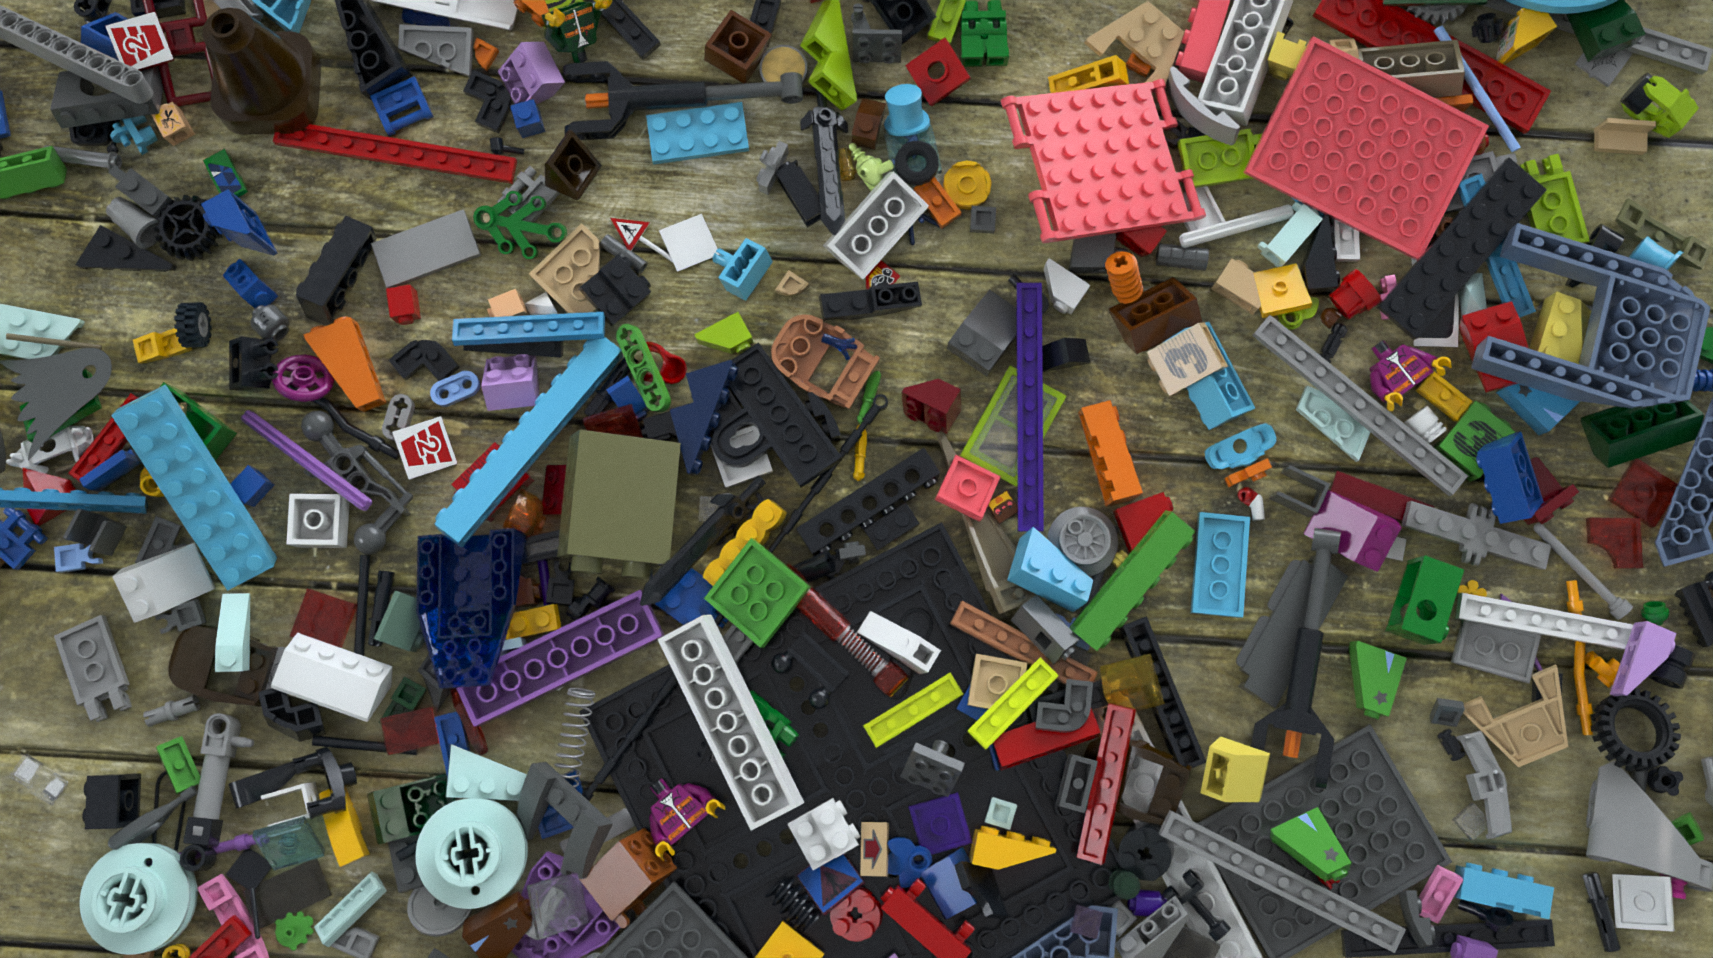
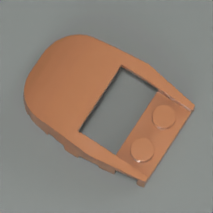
(800, 351)

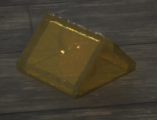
(1132, 683)

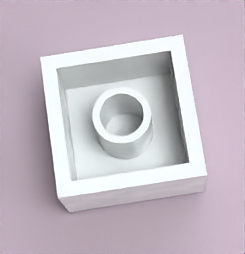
(318, 521)

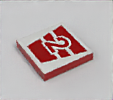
(140, 42)
(425, 447)

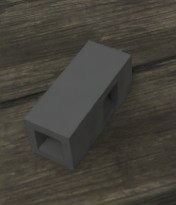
(1045, 630)

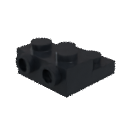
(616, 289)

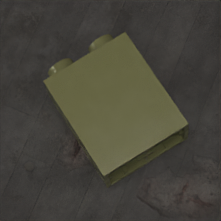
(618, 503)

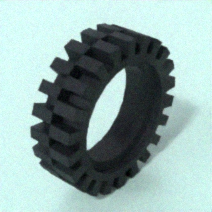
(1664, 728)

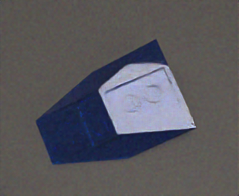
(467, 602)

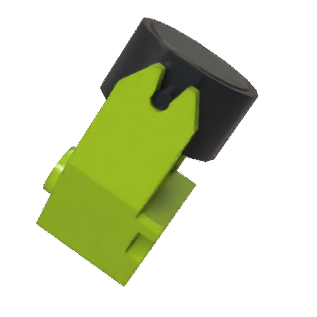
(1675, 106)

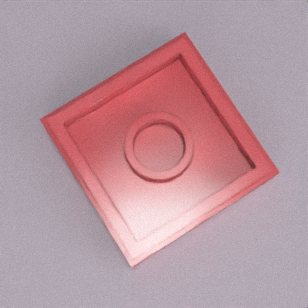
(967, 488)

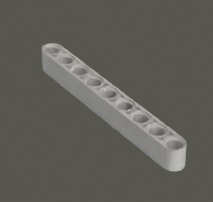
(74, 56)

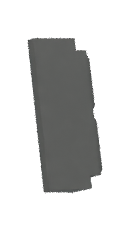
(1271, 644)

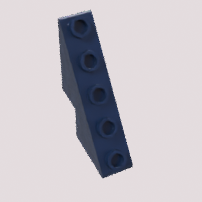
(695, 420)

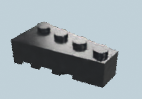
(372, 49)

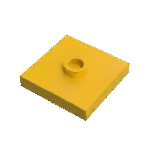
(1281, 290)
(788, 943)

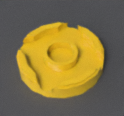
(967, 184)

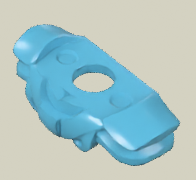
(1257, 441)

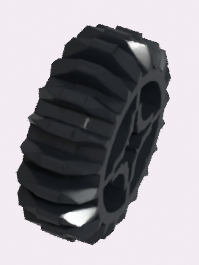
(180, 243)

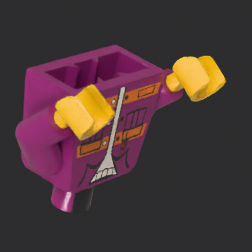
(1401, 371)
(678, 812)

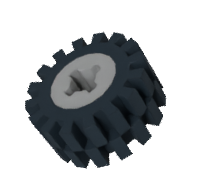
(193, 324)

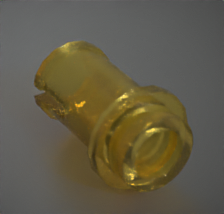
(847, 171)

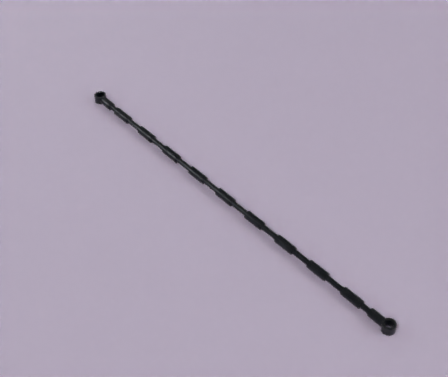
(785, 529)

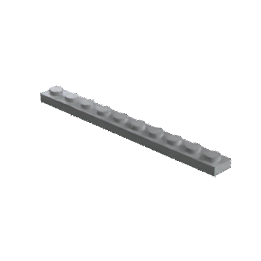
(1652, 45)
(1360, 405)
(1282, 881)

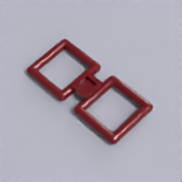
(182, 42)

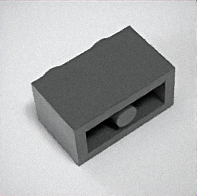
(1076, 783)

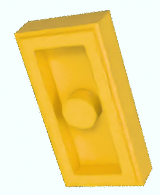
(1444, 396)

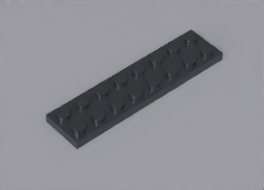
(1461, 248)

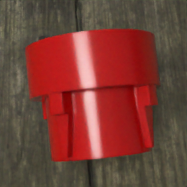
(1355, 295)

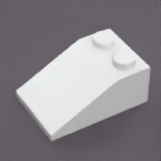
(163, 582)

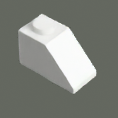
(1064, 287)

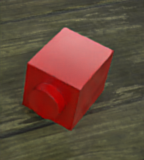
(403, 304)

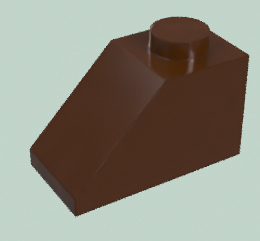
(868, 123)

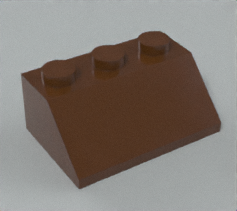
(1156, 315)

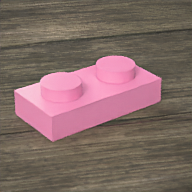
(1439, 893)

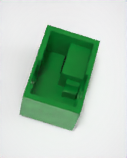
(209, 428)
(1430, 588)

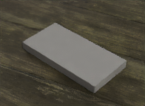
(426, 249)

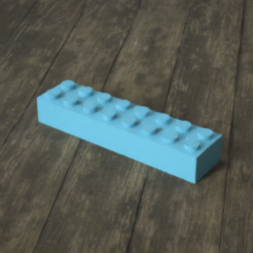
(195, 486)

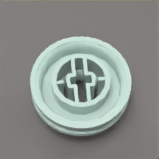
(503, 847)
(161, 905)

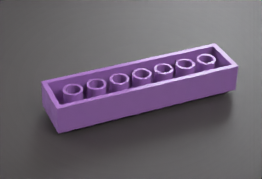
(563, 657)

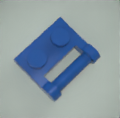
(400, 98)

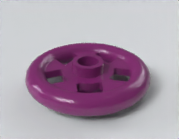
(303, 378)

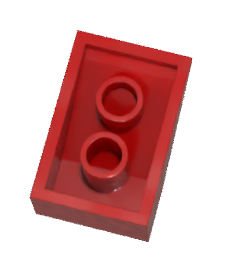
(1498, 322)

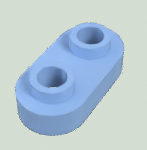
(455, 387)

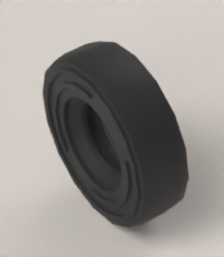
(916, 148)

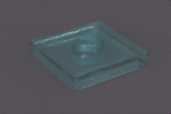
(288, 843)

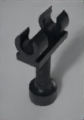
(1217, 928)

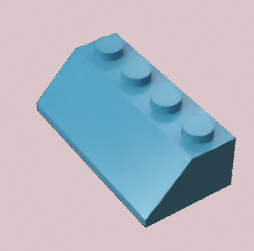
(1221, 394)

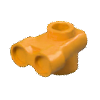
(1606, 671)

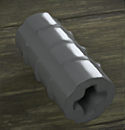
(1180, 257)

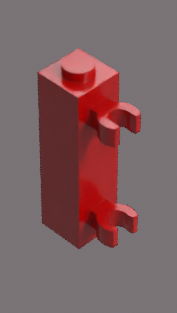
(923, 925)

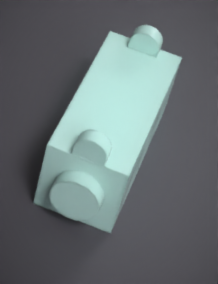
(1291, 235)

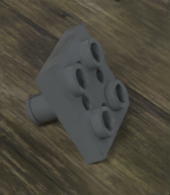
(932, 768)

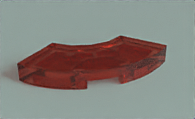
(474, 734)

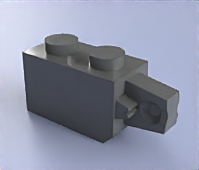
(141, 191)

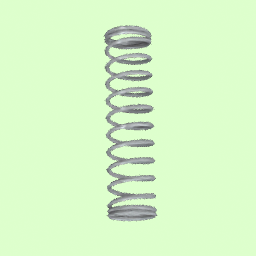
(579, 693)

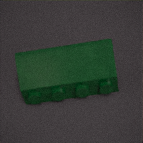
(1632, 433)

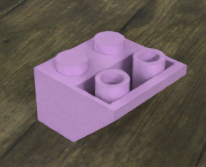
(531, 73)
(510, 382)

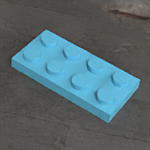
(697, 133)
(1220, 565)

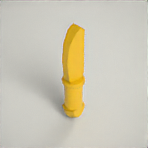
(860, 451)

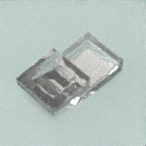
(39, 779)

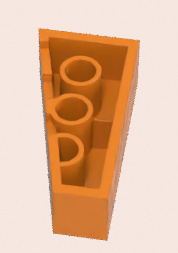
(1109, 453)

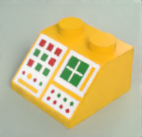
(1523, 34)

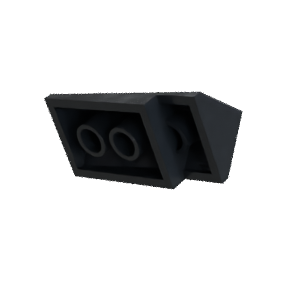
(905, 15)

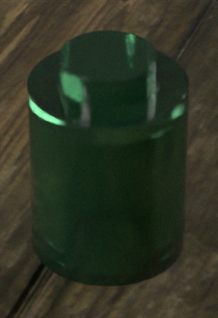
(1124, 884)

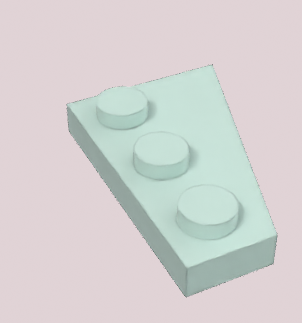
(481, 778)

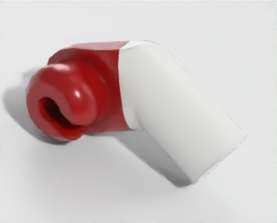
(1254, 501)

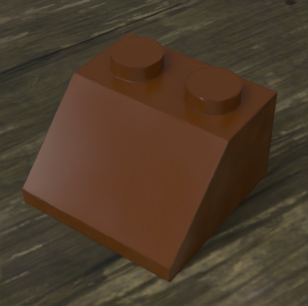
(737, 46)

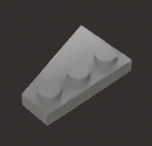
(439, 45)

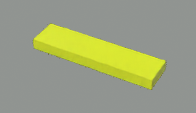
(1012, 703)
(913, 710)

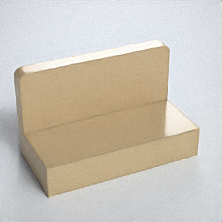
(1622, 136)

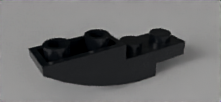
(870, 302)

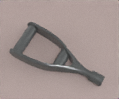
(149, 822)

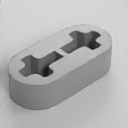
(392, 415)

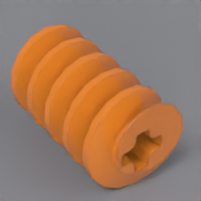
(1124, 277)

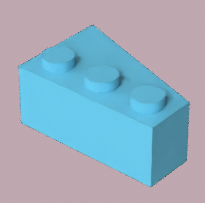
(285, 13)
(1048, 572)
(1503, 891)

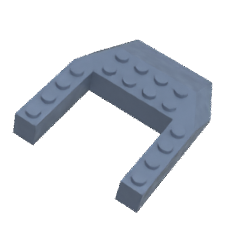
(1638, 338)

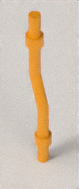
(1583, 707)

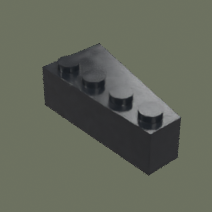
(335, 270)

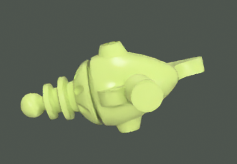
(868, 167)

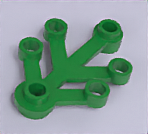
(516, 223)

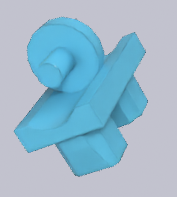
(141, 137)

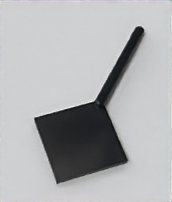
(249, 872)

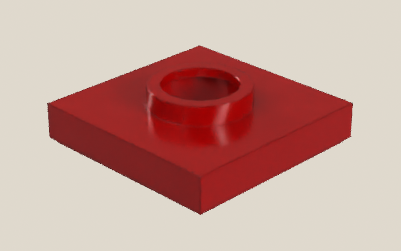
(953, 78)

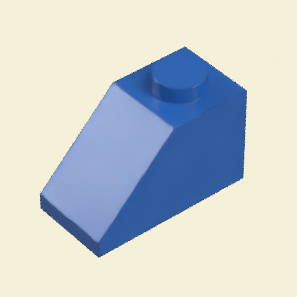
(626, 393)

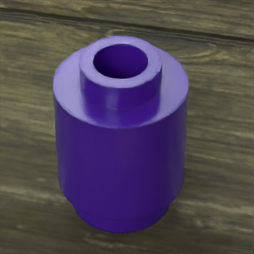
(1146, 902)

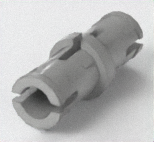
(171, 710)

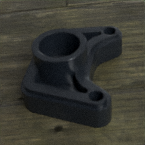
(92, 134)

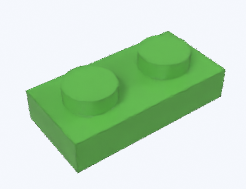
(178, 764)

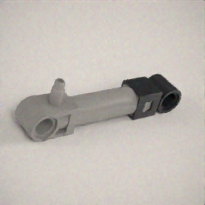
(205, 827)

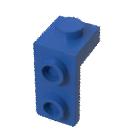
(249, 285)

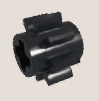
(1487, 28)

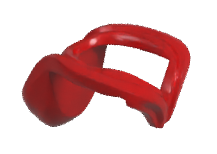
(673, 366)

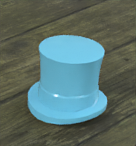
(905, 111)
(1654, 254)

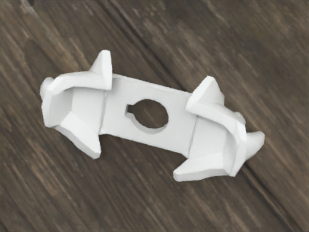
(72, 439)

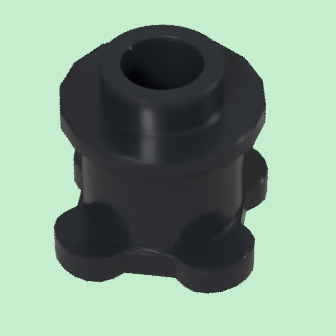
(1669, 783)

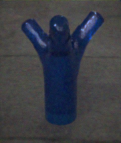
(840, 344)

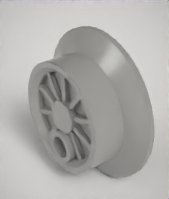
(1085, 538)

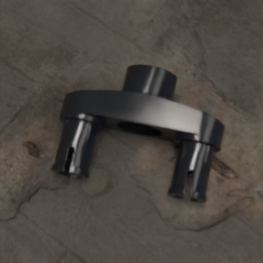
(336, 776)

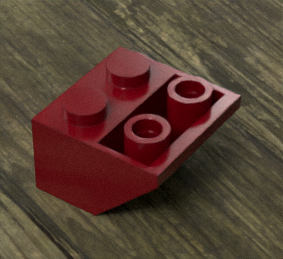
(933, 404)

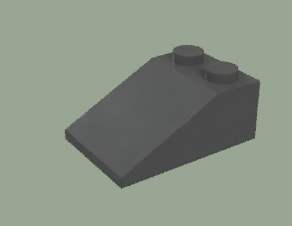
(985, 333)

